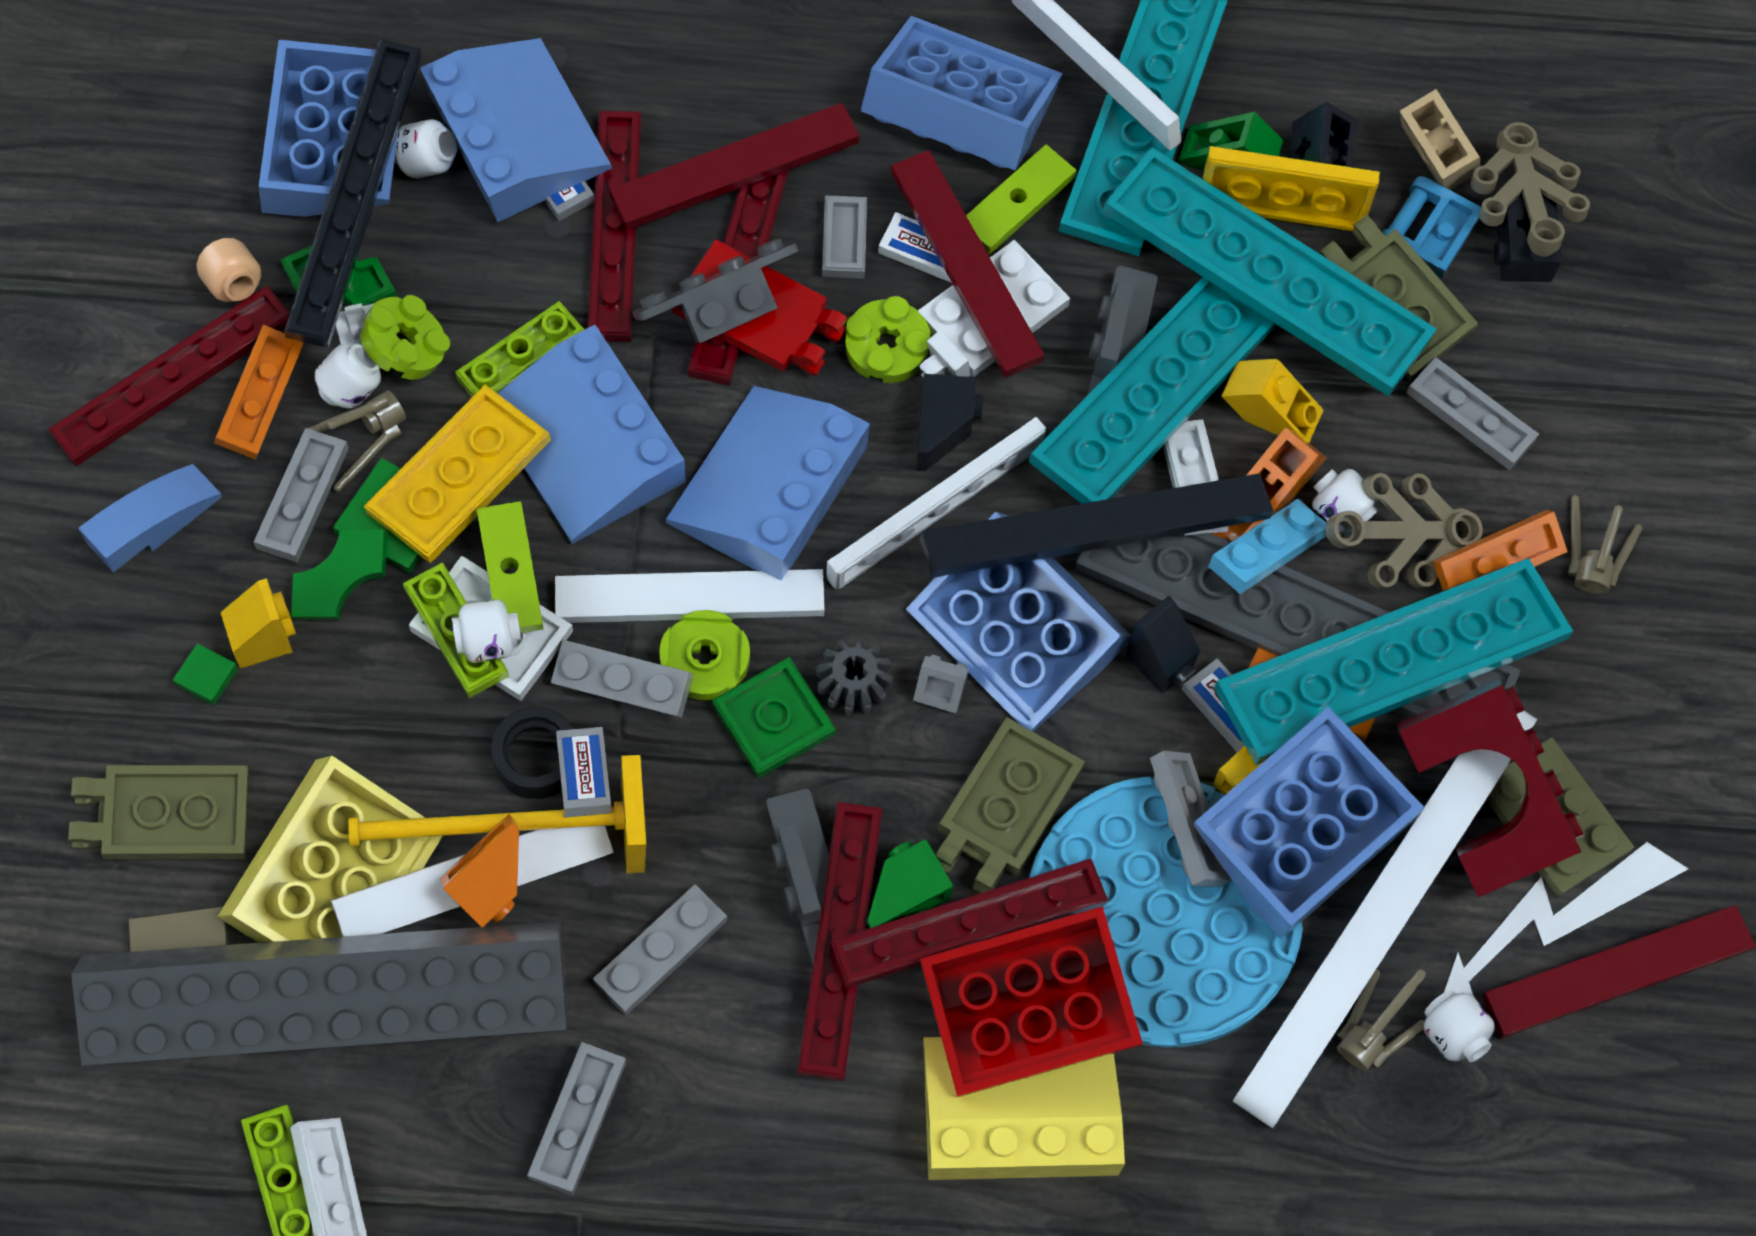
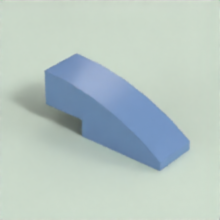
(148, 515)

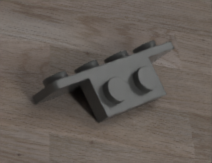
(723, 299)
(1124, 319)
(802, 855)

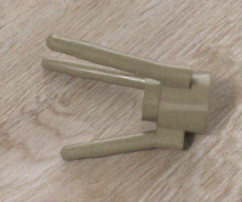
(378, 414)
(1596, 571)
(1363, 1043)

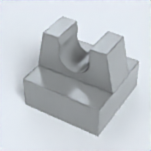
(940, 683)

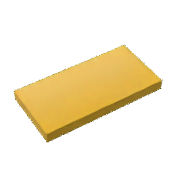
(1293, 187)
(457, 473)

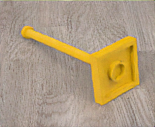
(625, 815)

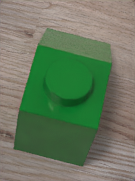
(1240, 132)
(909, 884)

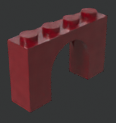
(1540, 829)

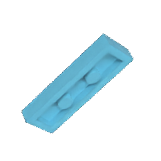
(1268, 546)

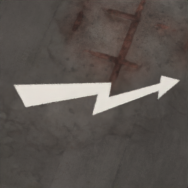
(1629, 879)

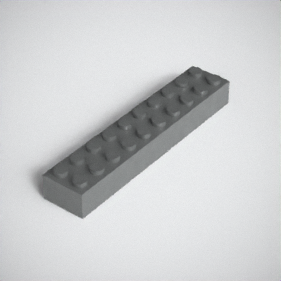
(320, 993)

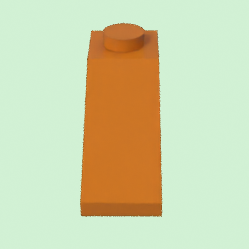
(1284, 471)

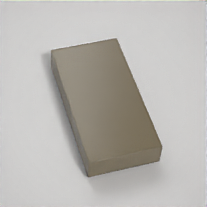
(178, 930)

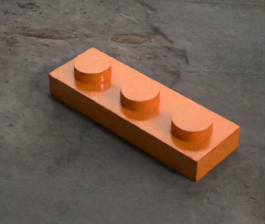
(258, 392)
(1532, 538)

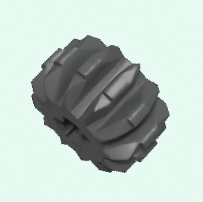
(854, 691)

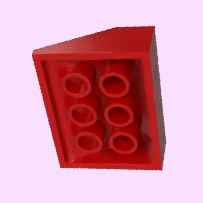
(1030, 1002)

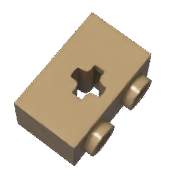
(1440, 140)

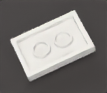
(1030, 288)
(529, 654)

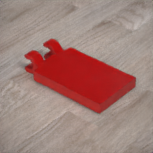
(784, 332)

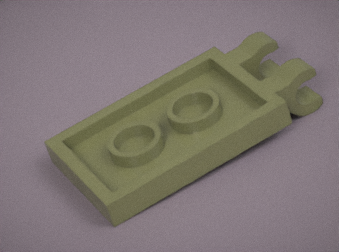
(1404, 277)
(1007, 803)
(164, 812)

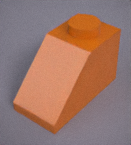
(487, 875)

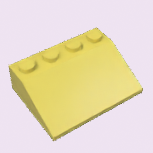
(311, 860)
(1026, 1128)

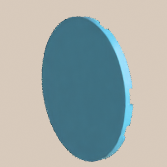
(1188, 953)

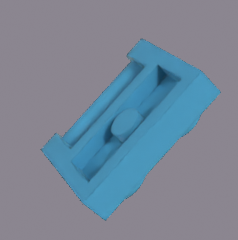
(1445, 228)

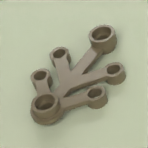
(1520, 145)
(1409, 529)

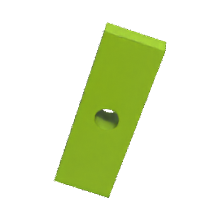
(1031, 185)
(502, 365)
(505, 548)
(438, 602)
(272, 1156)

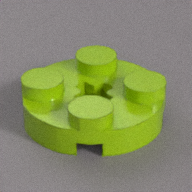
(887, 317)
(413, 320)
(723, 638)

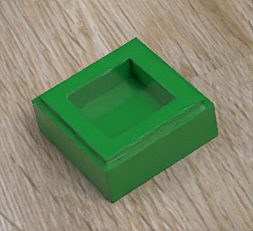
(205, 674)

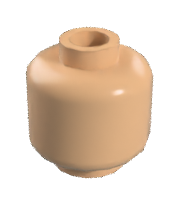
(228, 270)

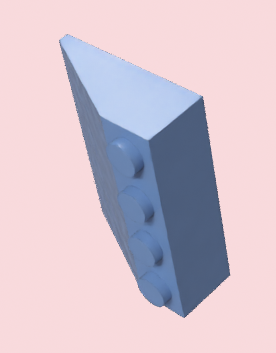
(960, 92)
(514, 123)
(309, 124)
(604, 437)
(771, 479)
(1022, 633)
(1306, 821)

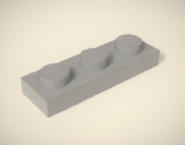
(1472, 413)
(301, 495)
(622, 678)
(1185, 803)
(660, 950)
(577, 1118)

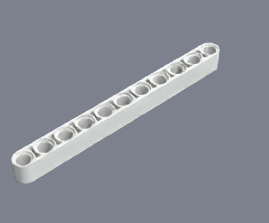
(1371, 932)

